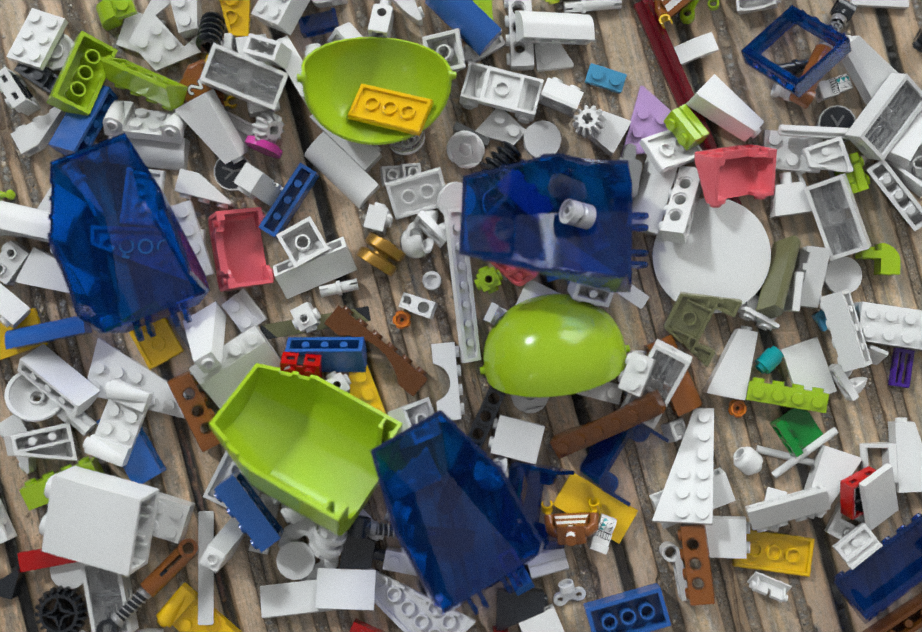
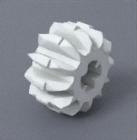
(586, 115)
(268, 127)

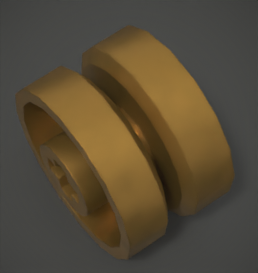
(381, 253)

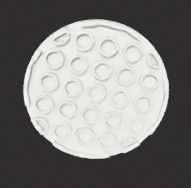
(722, 256)

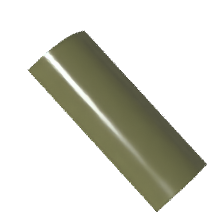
(779, 277)

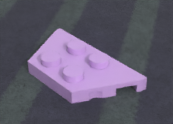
(646, 119)

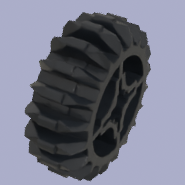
(62, 597)

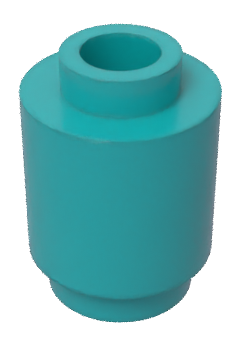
(769, 360)

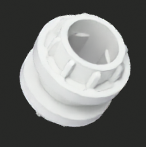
(326, 544)

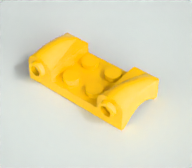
(182, 613)

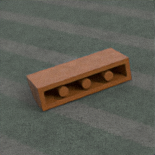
(686, 395)

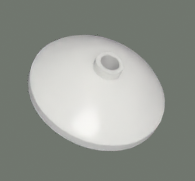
(20, 400)

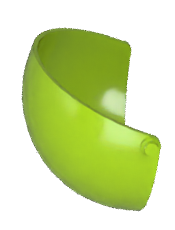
(337, 70)
(553, 348)

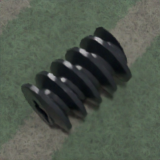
(210, 31)
(501, 158)

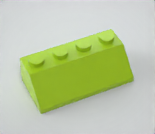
(81, 75)
(144, 82)

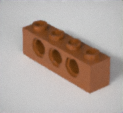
(177, 386)
(697, 595)

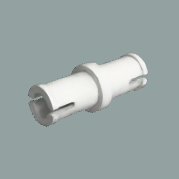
(339, 288)

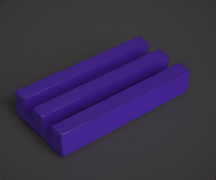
(893, 369)

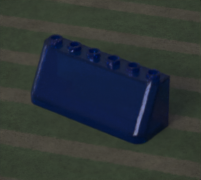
(885, 573)

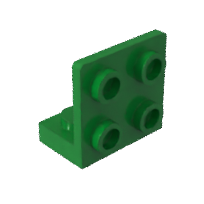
(796, 430)

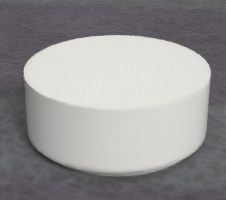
(431, 280)

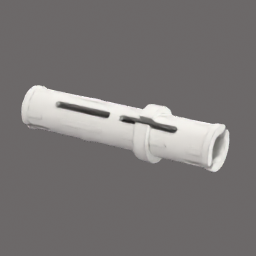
(590, 5)

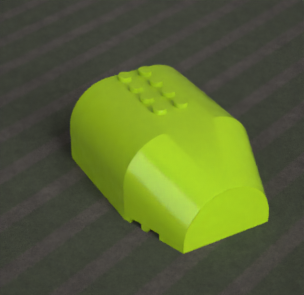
(304, 443)

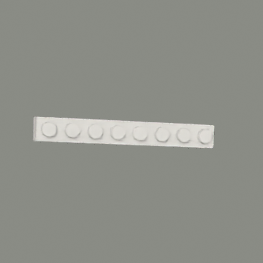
(462, 290)

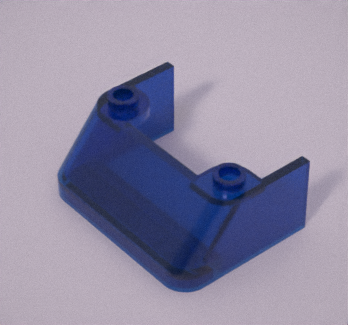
(603, 454)
(528, 484)

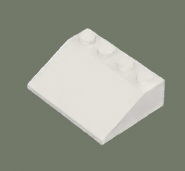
(237, 361)

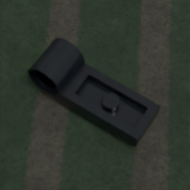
(44, 79)

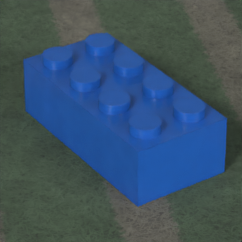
(249, 511)
(629, 611)

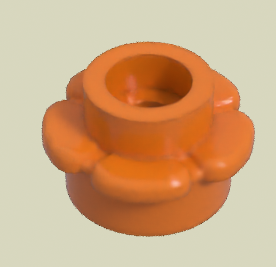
(401, 314)
(732, 408)

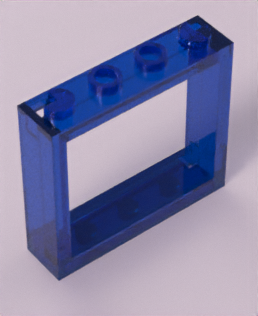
(793, 15)

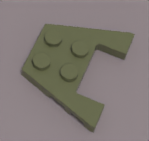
(690, 317)

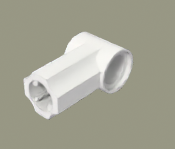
(82, 423)

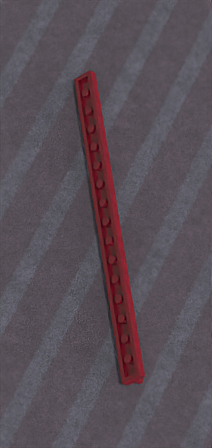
(670, 65)

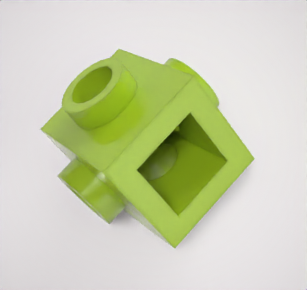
(482, 284)

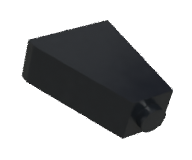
(515, 609)

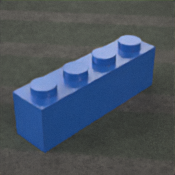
(289, 200)

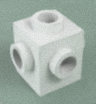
(300, 314)
(343, 379)

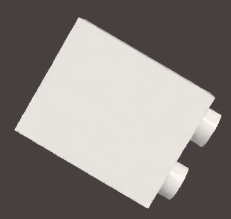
(99, 520)

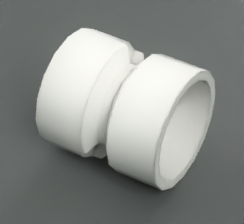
(577, 214)

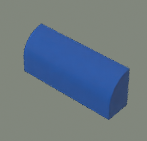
(474, 24)
(79, 130)
(45, 332)
(337, 353)
(144, 460)

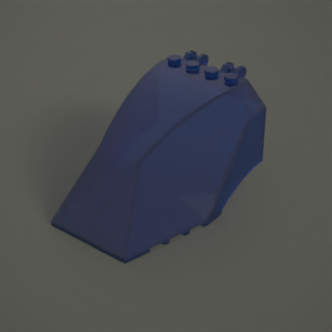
(515, 219)
(120, 241)
(453, 513)

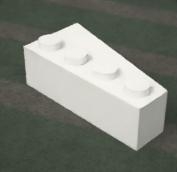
(187, 16)

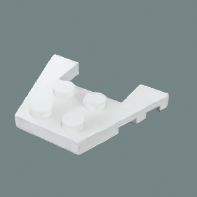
(156, 42)

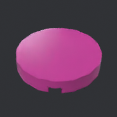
(264, 147)

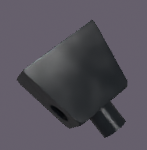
(360, 553)

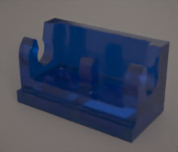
(318, 23)

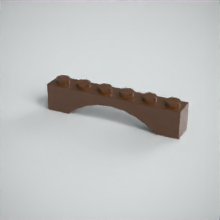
(408, 376)
(630, 415)

